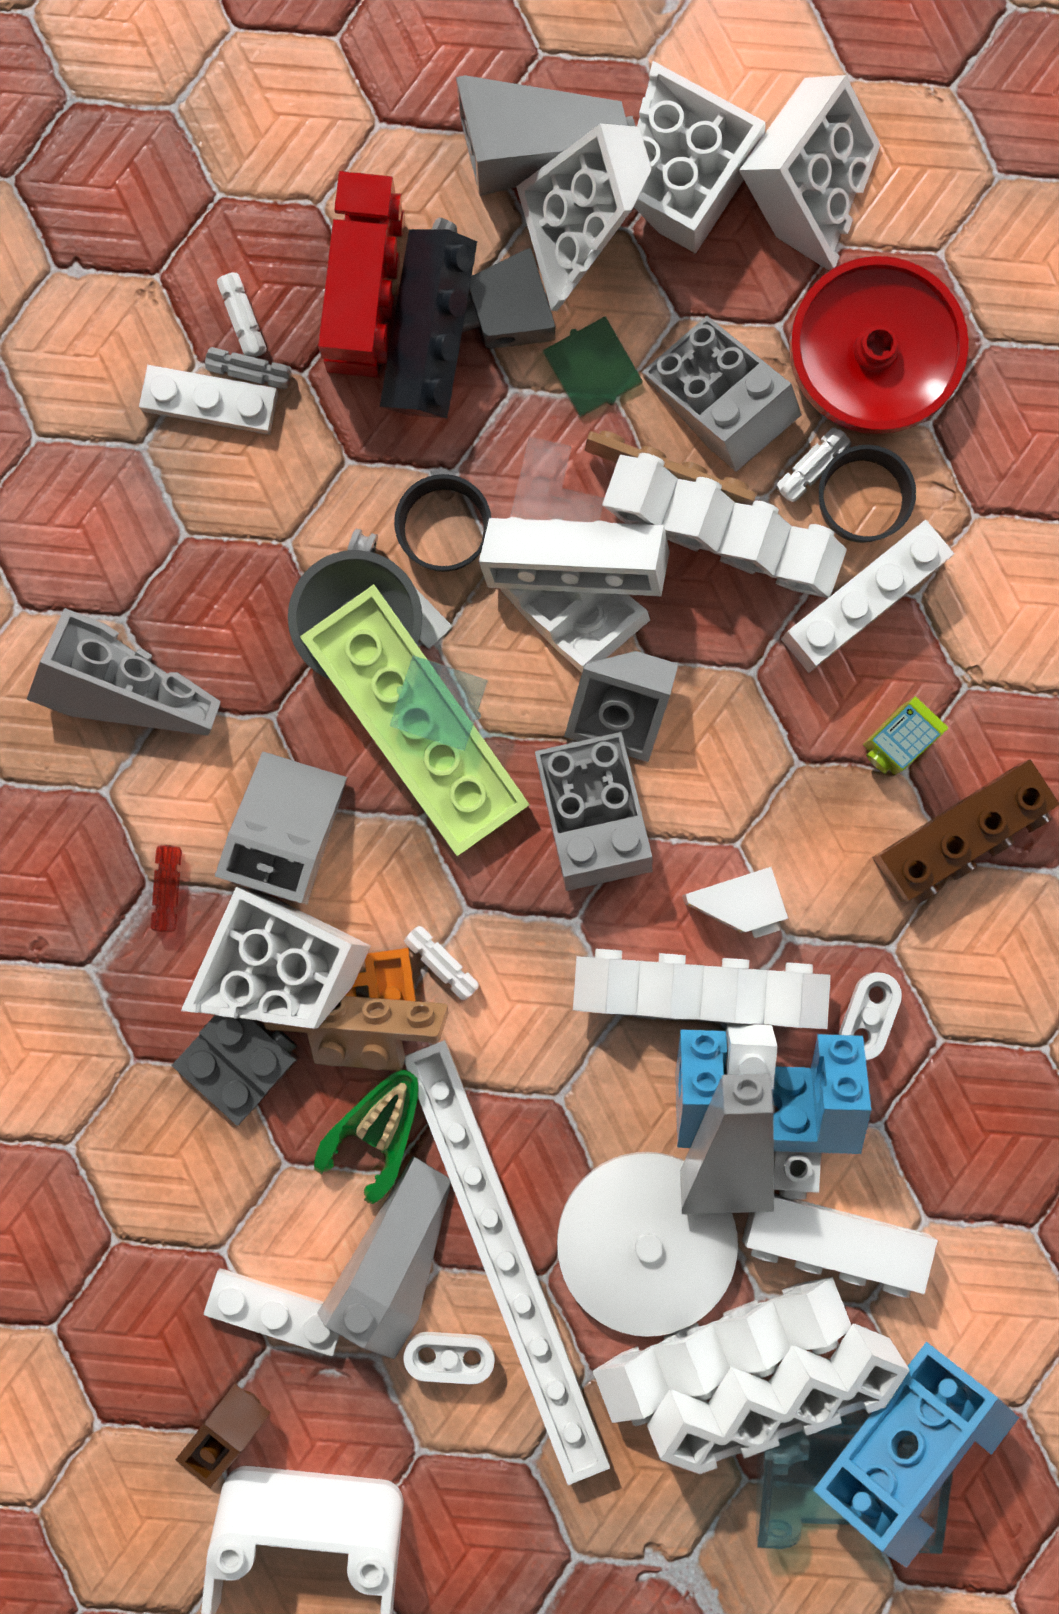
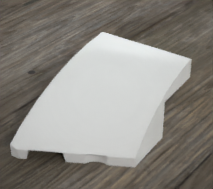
(580, 623)

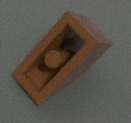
(223, 1435)

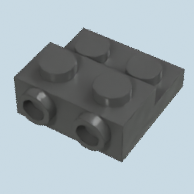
(236, 1063)

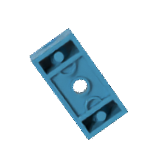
(818, 1106)
(888, 1493)

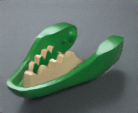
(381, 1121)

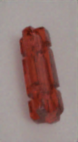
(166, 888)

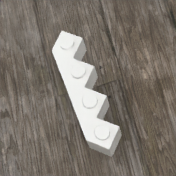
(707, 519)
(701, 991)
(700, 1356)
(803, 1394)

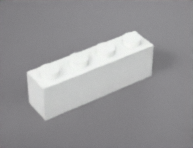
(575, 556)
(867, 596)
(843, 1243)

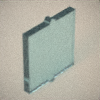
(438, 702)

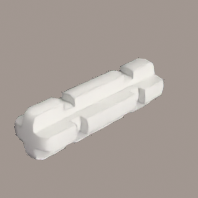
(241, 315)
(813, 464)
(441, 963)

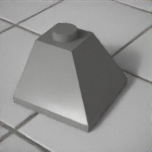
(623, 696)

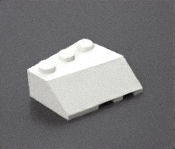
(693, 153)
(813, 166)
(581, 202)
(274, 964)

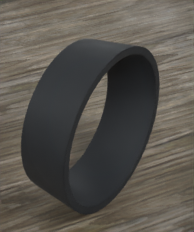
(889, 461)
(428, 485)

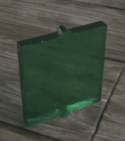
(592, 366)

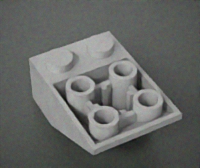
(724, 392)
(594, 811)
(282, 828)

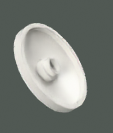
(636, 1254)

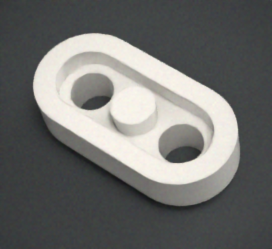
(873, 1017)
(449, 1360)

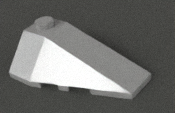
(101, 679)
(387, 1275)

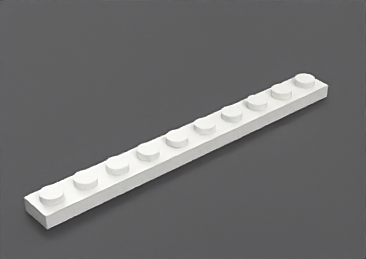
(507, 1264)

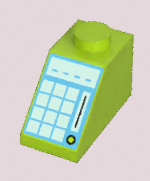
(903, 737)

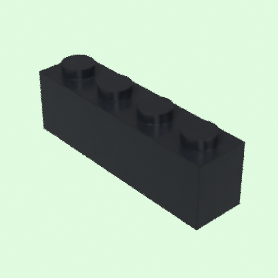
(428, 323)

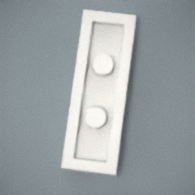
(208, 399)
(270, 1311)

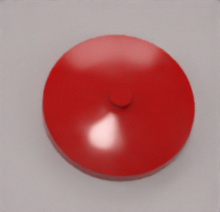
(878, 345)

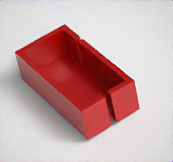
(360, 275)

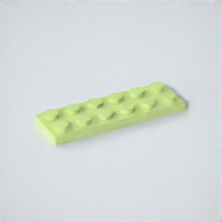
(367, 659)

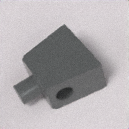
(510, 304)

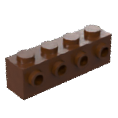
(967, 831)

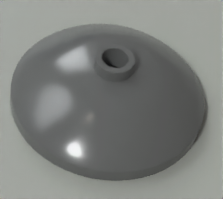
(340, 579)

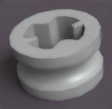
(361, 542)

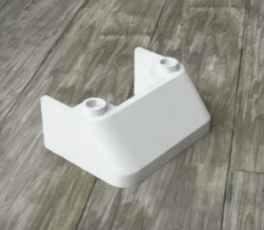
(308, 1514)

